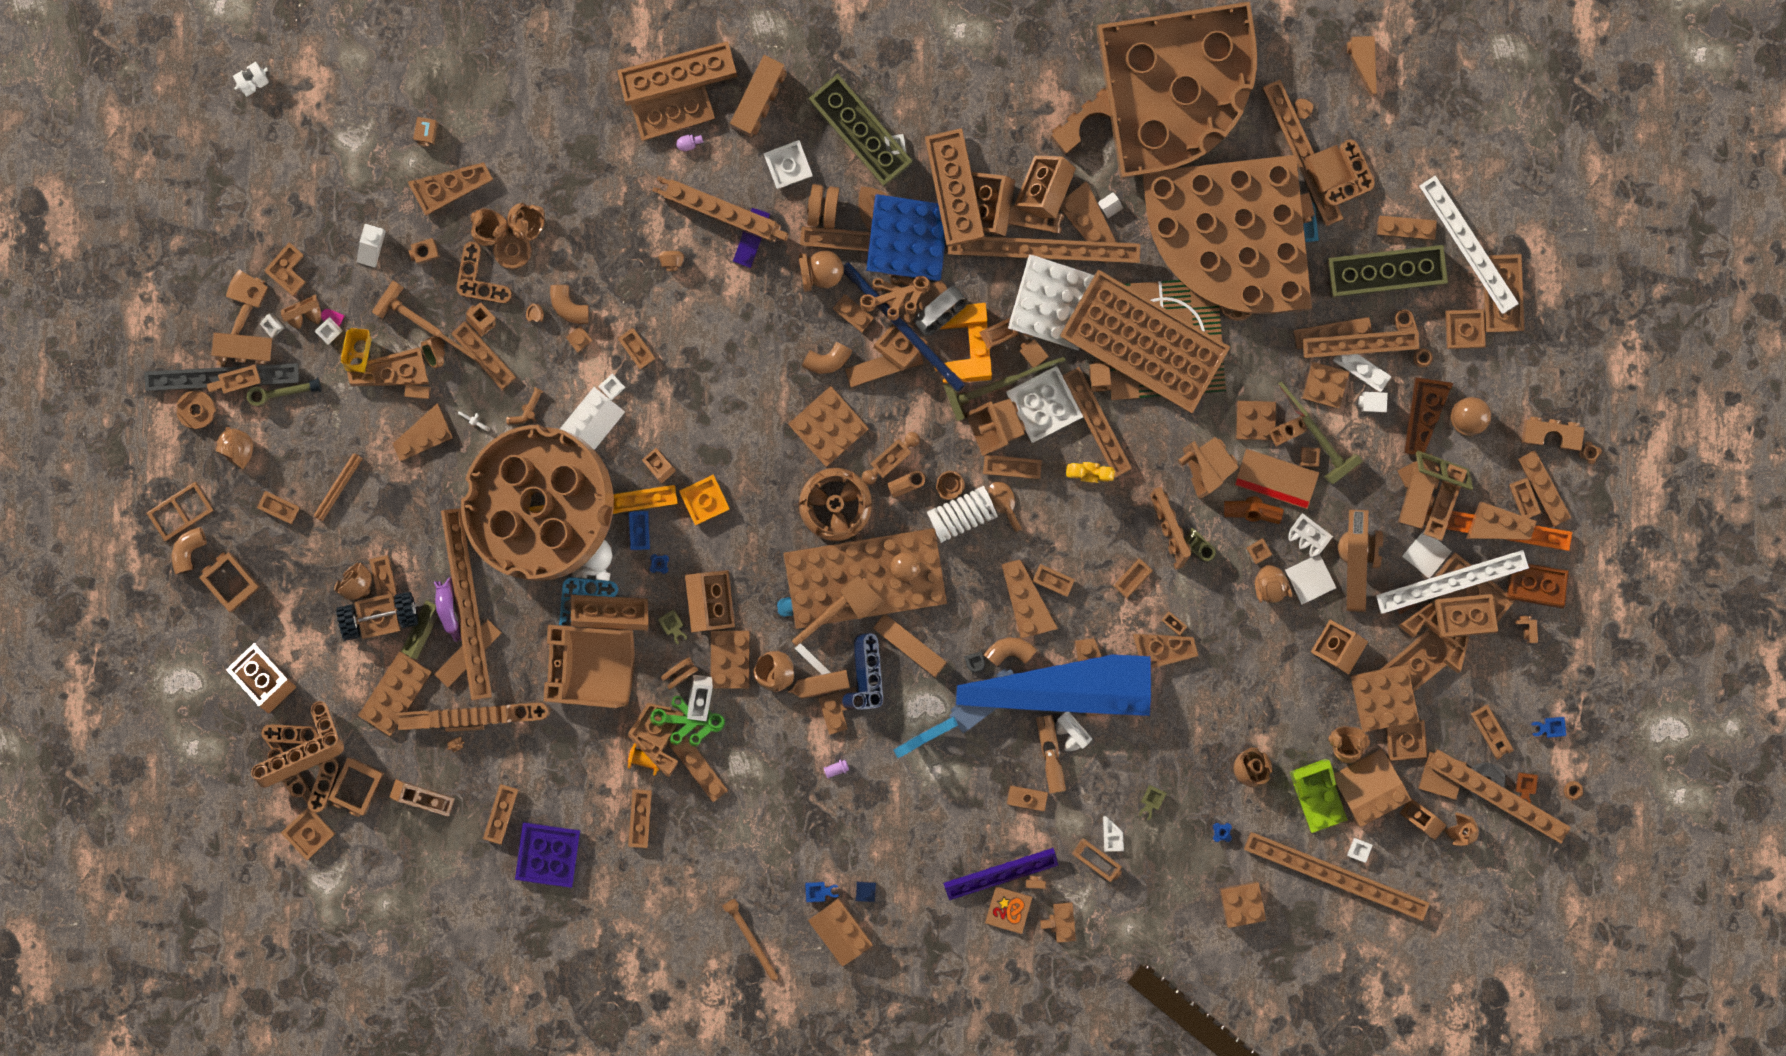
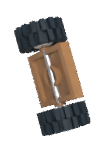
(377, 616)

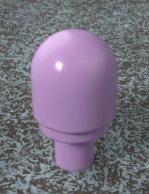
(688, 142)

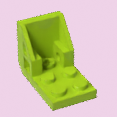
(1318, 795)

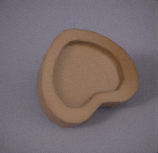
(1304, 108)
(534, 313)

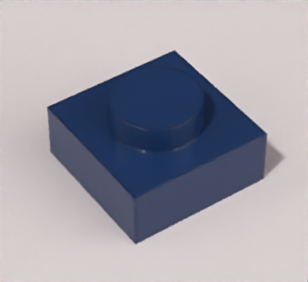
(865, 891)

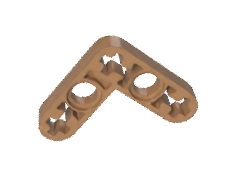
(1356, 182)
(471, 279)

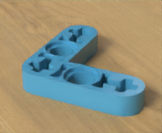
(580, 590)
(925, 737)

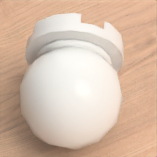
(597, 564)

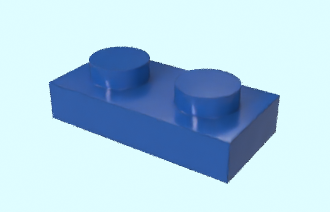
(639, 530)

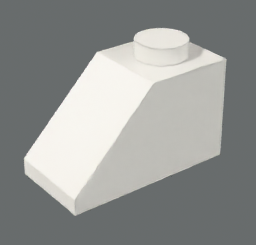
(370, 245)
(699, 697)

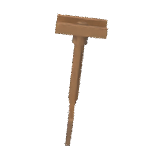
(390, 300)

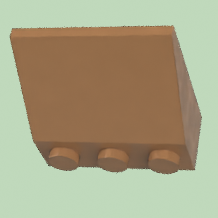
(994, 201)
(1371, 788)

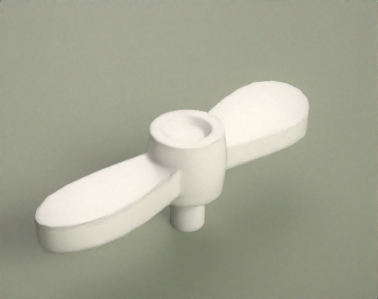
(474, 421)

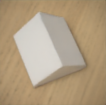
(1110, 205)
(272, 325)

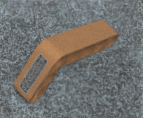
(1357, 560)
(304, 751)

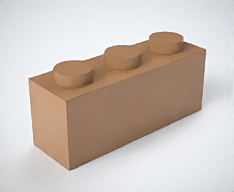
(241, 348)
(1418, 499)

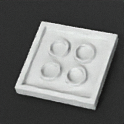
(1045, 404)

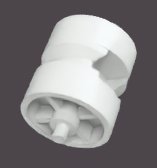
(250, 79)

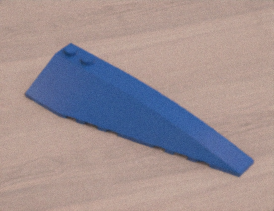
(1088, 686)

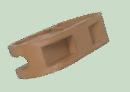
(1411, 325)

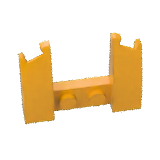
(979, 366)

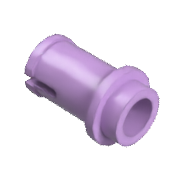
(837, 768)

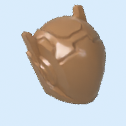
(235, 446)
(1271, 584)

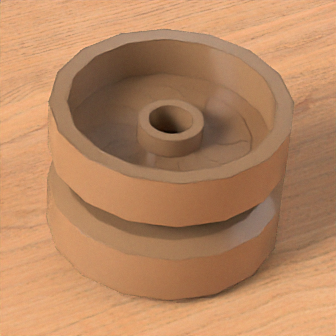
(821, 206)

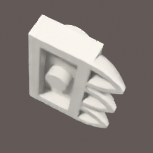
(1310, 534)

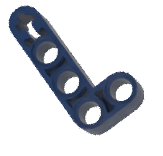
(864, 671)

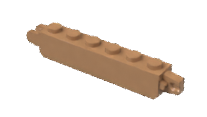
(721, 210)

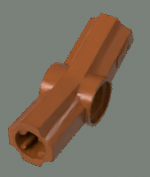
(1253, 510)

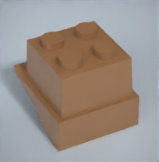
(995, 425)
(1208, 465)

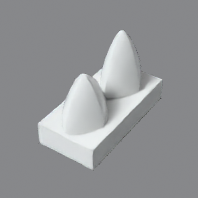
(1078, 736)

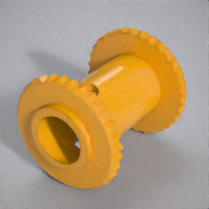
(640, 758)

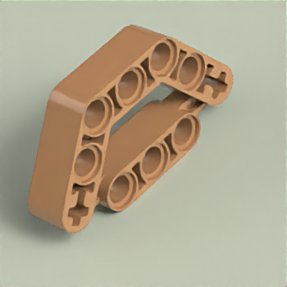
(308, 795)

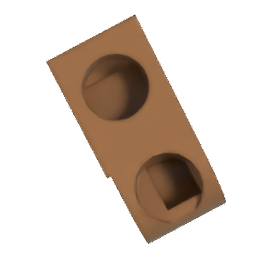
(1288, 431)

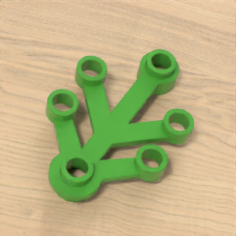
(690, 723)

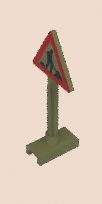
(1341, 467)

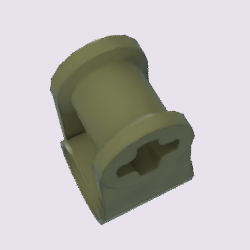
(1198, 544)

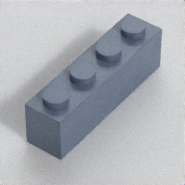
(970, 715)

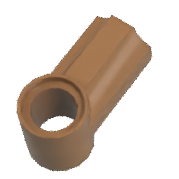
(904, 484)

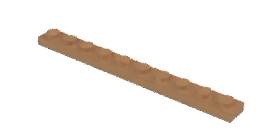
(1050, 249)
(466, 604)
(1336, 876)

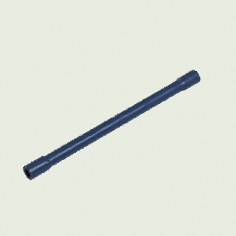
(949, 376)

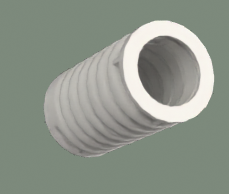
(960, 511)

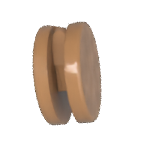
(680, 673)

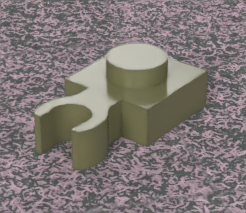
(671, 623)
(1153, 799)

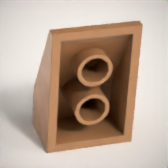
(261, 678)

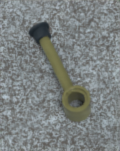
(313, 385)

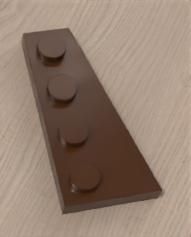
(1426, 406)

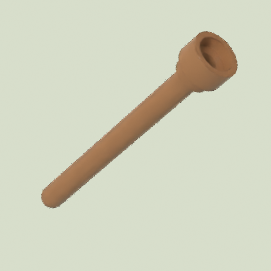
(732, 908)

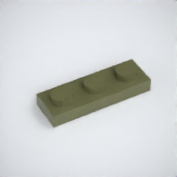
(420, 632)

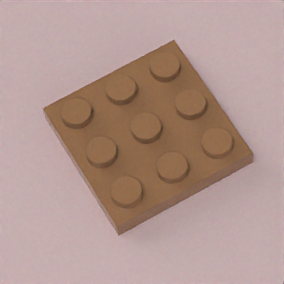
(828, 426)
(1385, 698)

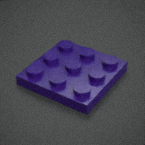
(547, 855)

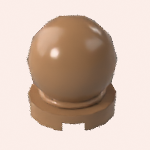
(822, 270)
(1470, 416)
(1374, 542)

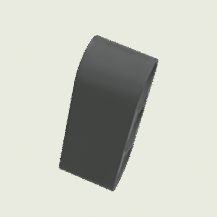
(940, 311)

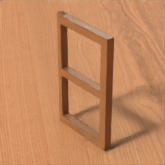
(187, 523)

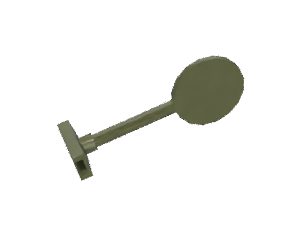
(958, 400)

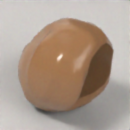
(774, 671)

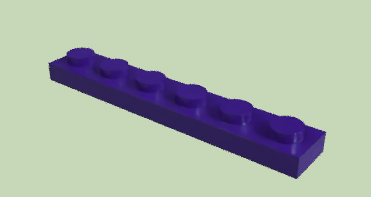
(1001, 874)

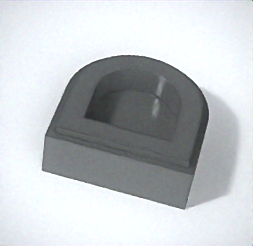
(975, 662)

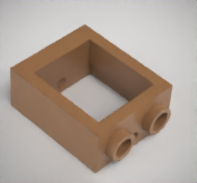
(243, 595)
(363, 768)

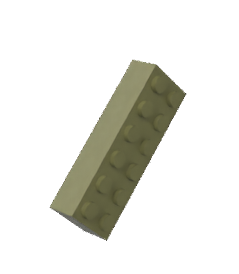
(860, 130)
(1387, 271)

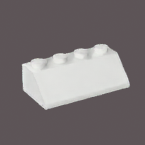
(593, 418)

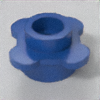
(654, 566)
(1218, 828)

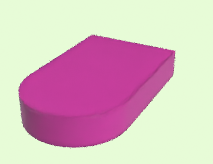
(336, 317)

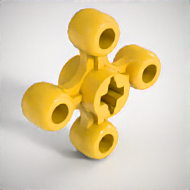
(1090, 472)

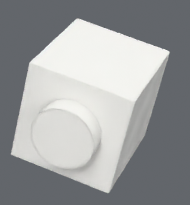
(1373, 402)

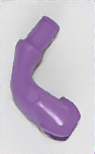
(444, 608)

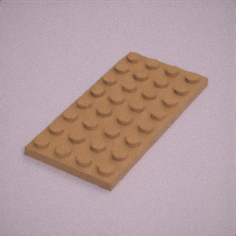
(1144, 341)
(821, 572)

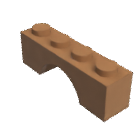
(1068, 136)

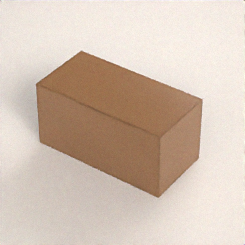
(417, 391)
(1174, 623)

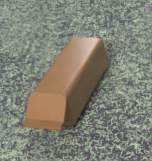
(821, 684)

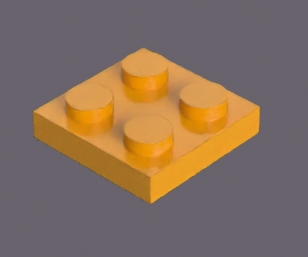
(704, 500)

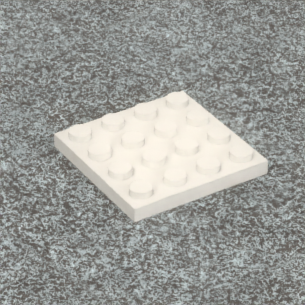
(1047, 299)

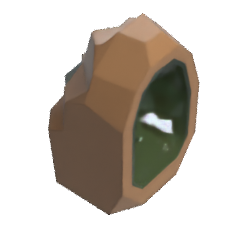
(433, 351)

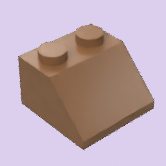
(1339, 646)

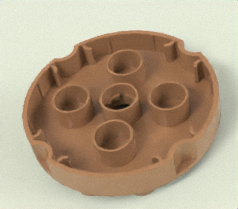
(575, 508)

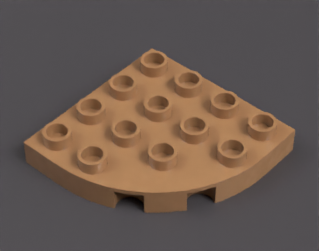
(1179, 82)
(1234, 233)

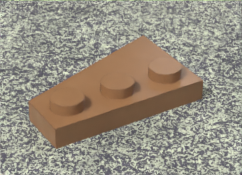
(423, 435)
(1165, 648)

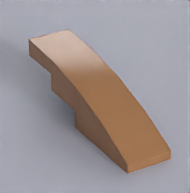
(910, 645)

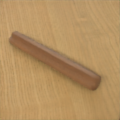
(338, 486)

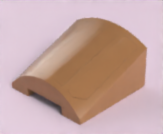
(589, 666)

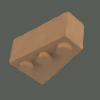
(1498, 523)

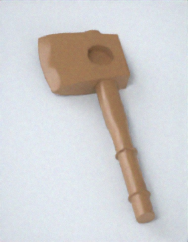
(248, 291)
(856, 595)

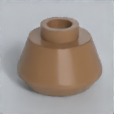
(671, 260)

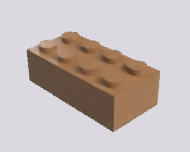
(757, 96)

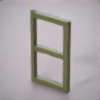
(1443, 463)

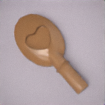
(1004, 502)

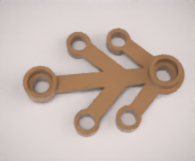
(897, 293)

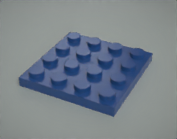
(906, 238)

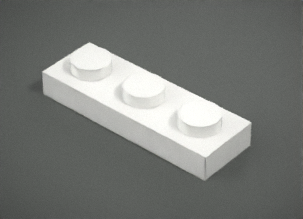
(1363, 370)

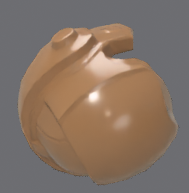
(526, 221)
(488, 227)
(1348, 743)

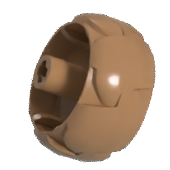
(854, 489)

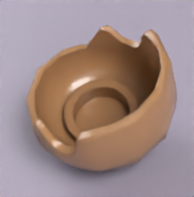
(950, 485)
(905, 567)

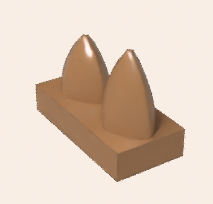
(308, 306)

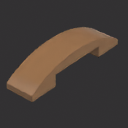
(876, 369)
(1444, 504)

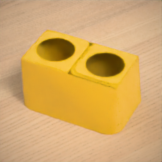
(352, 336)

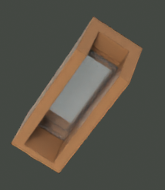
(1097, 860)

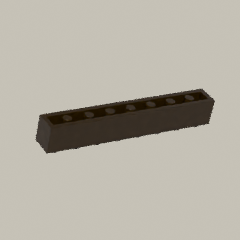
(1186, 1013)

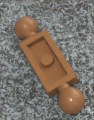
(890, 458)

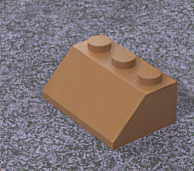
(1045, 186)
(709, 601)
(840, 932)

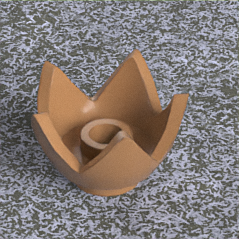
(1464, 832)

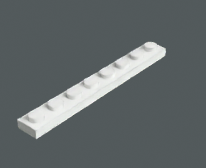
(1469, 244)
(1452, 581)

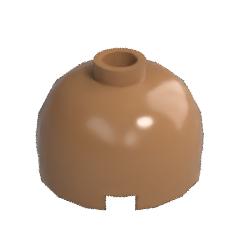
(355, 582)
(1252, 768)

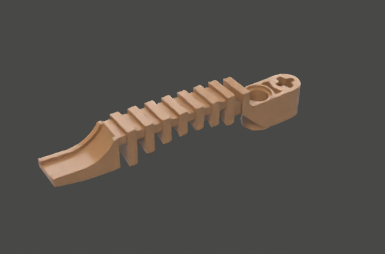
(473, 716)

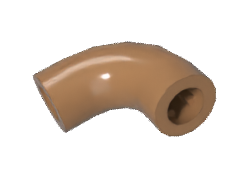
(566, 308)
(827, 363)
(183, 548)
(1010, 647)

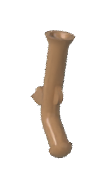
(528, 410)

